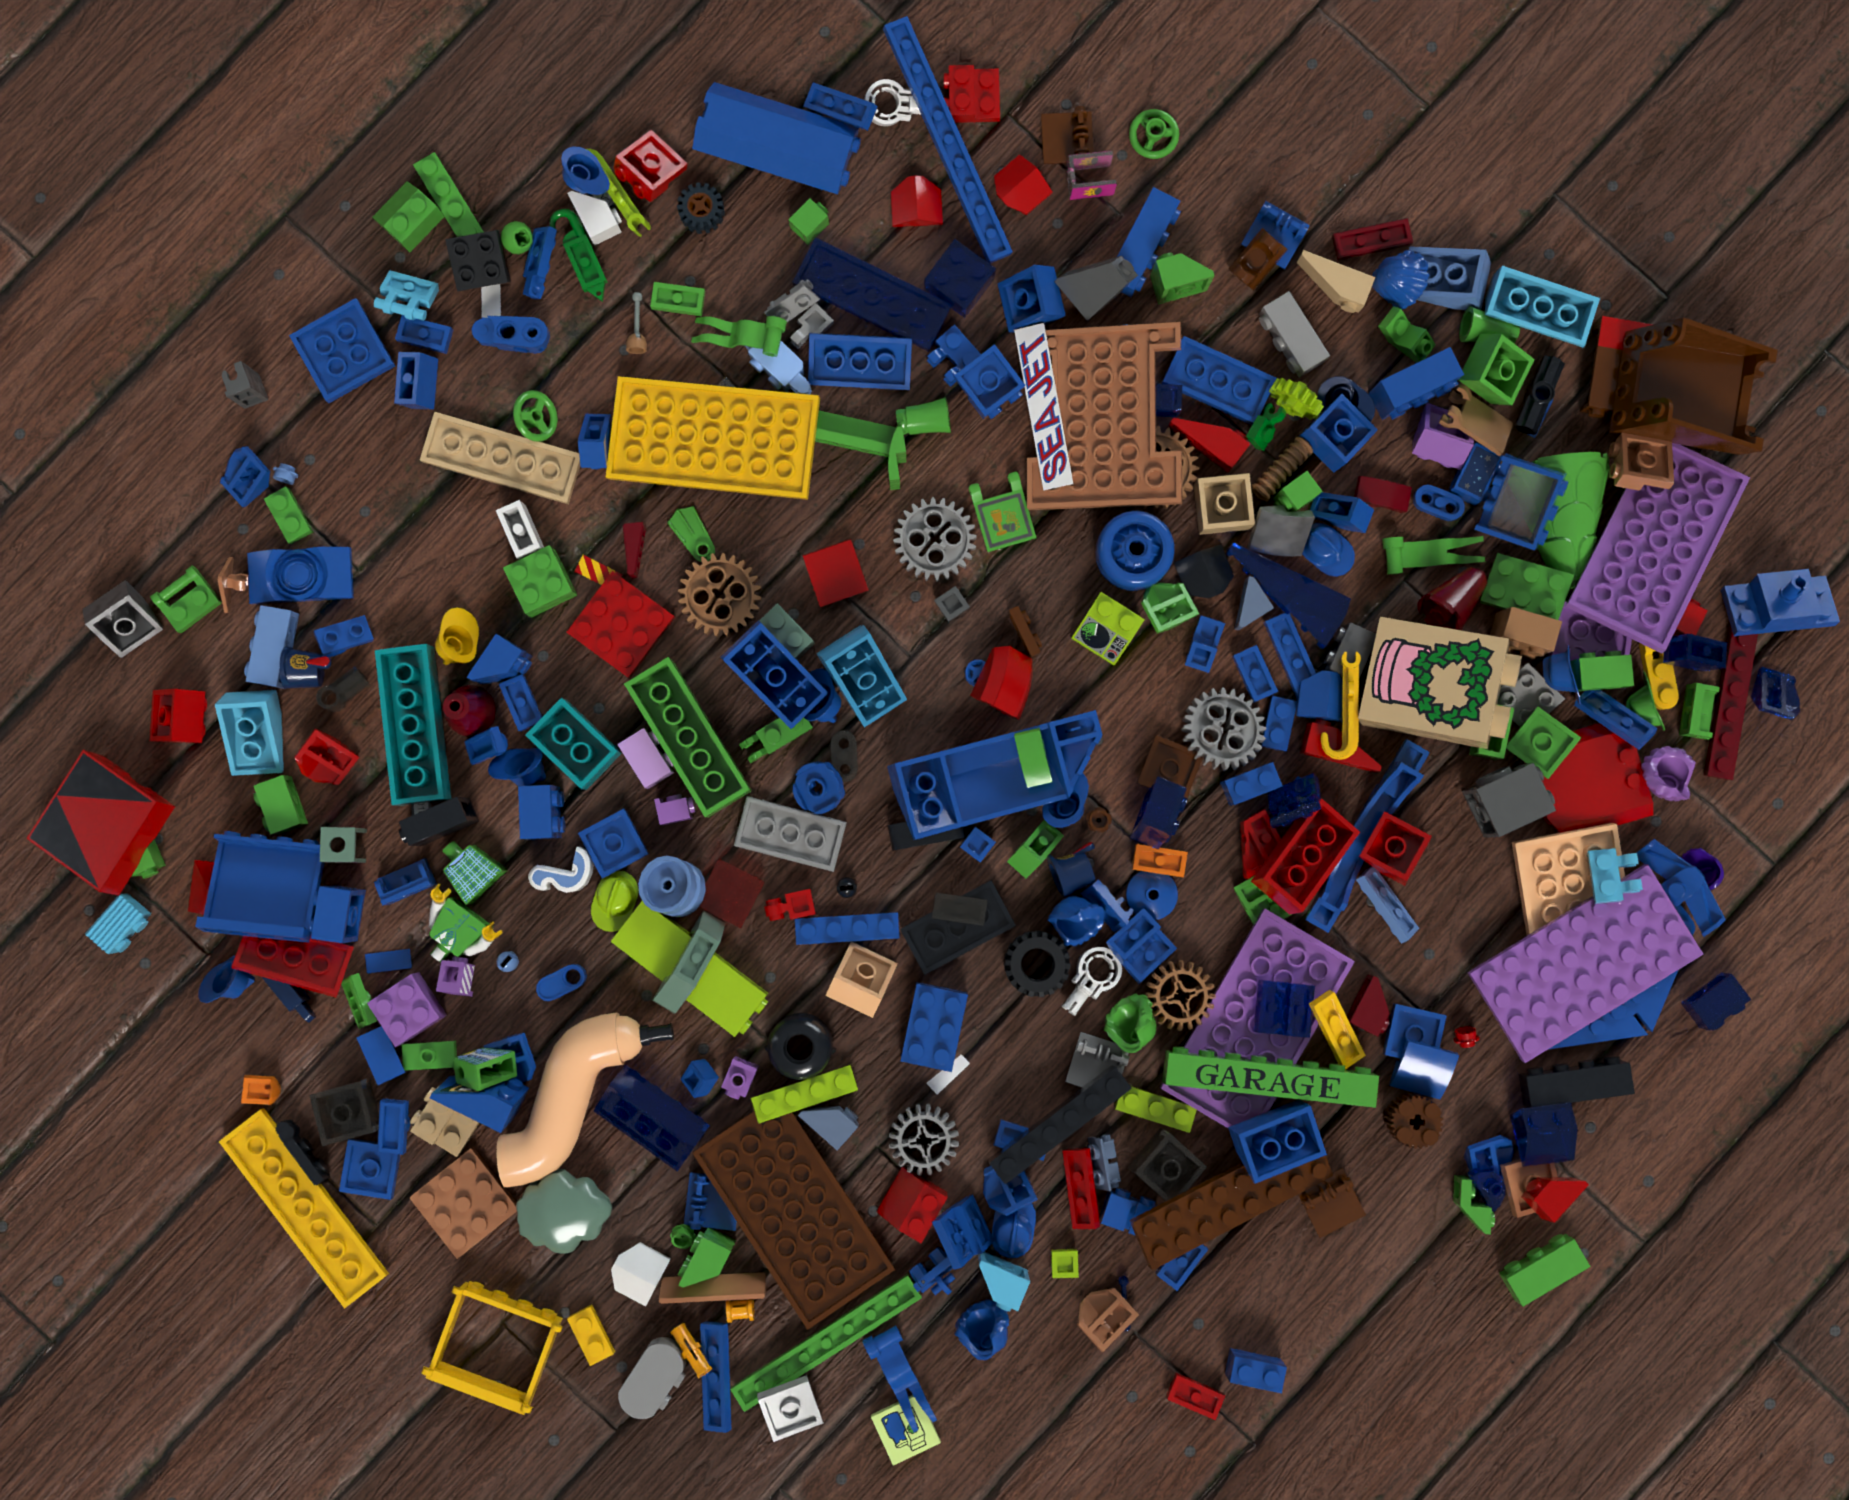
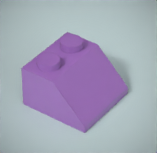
(1438, 443)

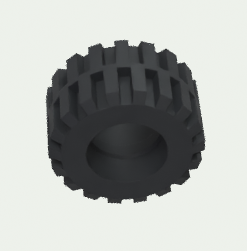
(1058, 972)

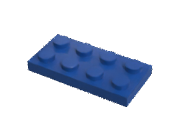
(1219, 380)

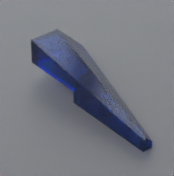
(1311, 603)

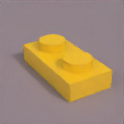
(591, 1335)

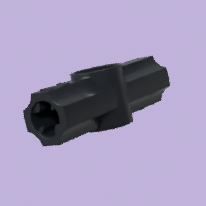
(1545, 382)

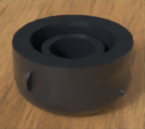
(821, 1041)

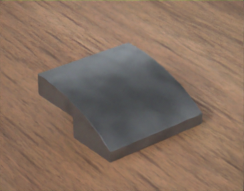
(1280, 531)

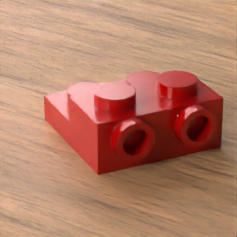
(973, 94)
(649, 166)

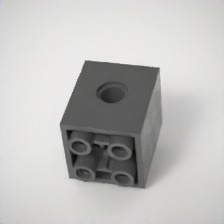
(1509, 799)

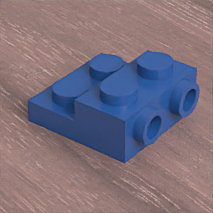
(990, 382)

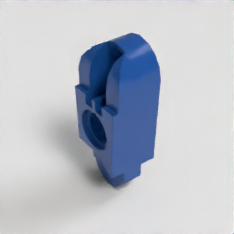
(491, 333)

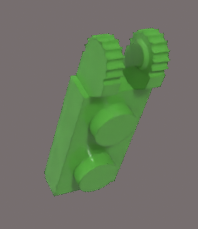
(775, 736)

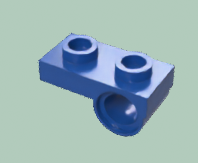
(342, 636)

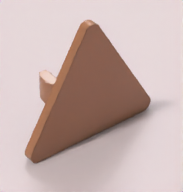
(227, 580)

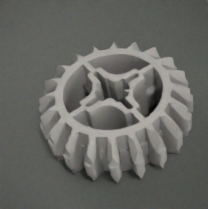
(935, 1137)

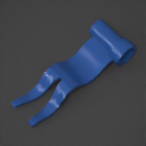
(898, 1372)

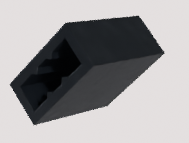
(438, 822)

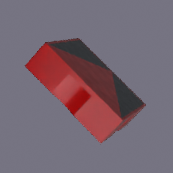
(100, 823)

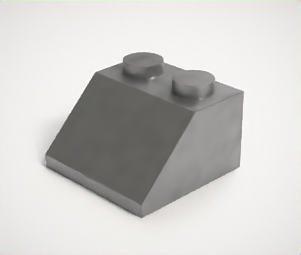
(122, 619)

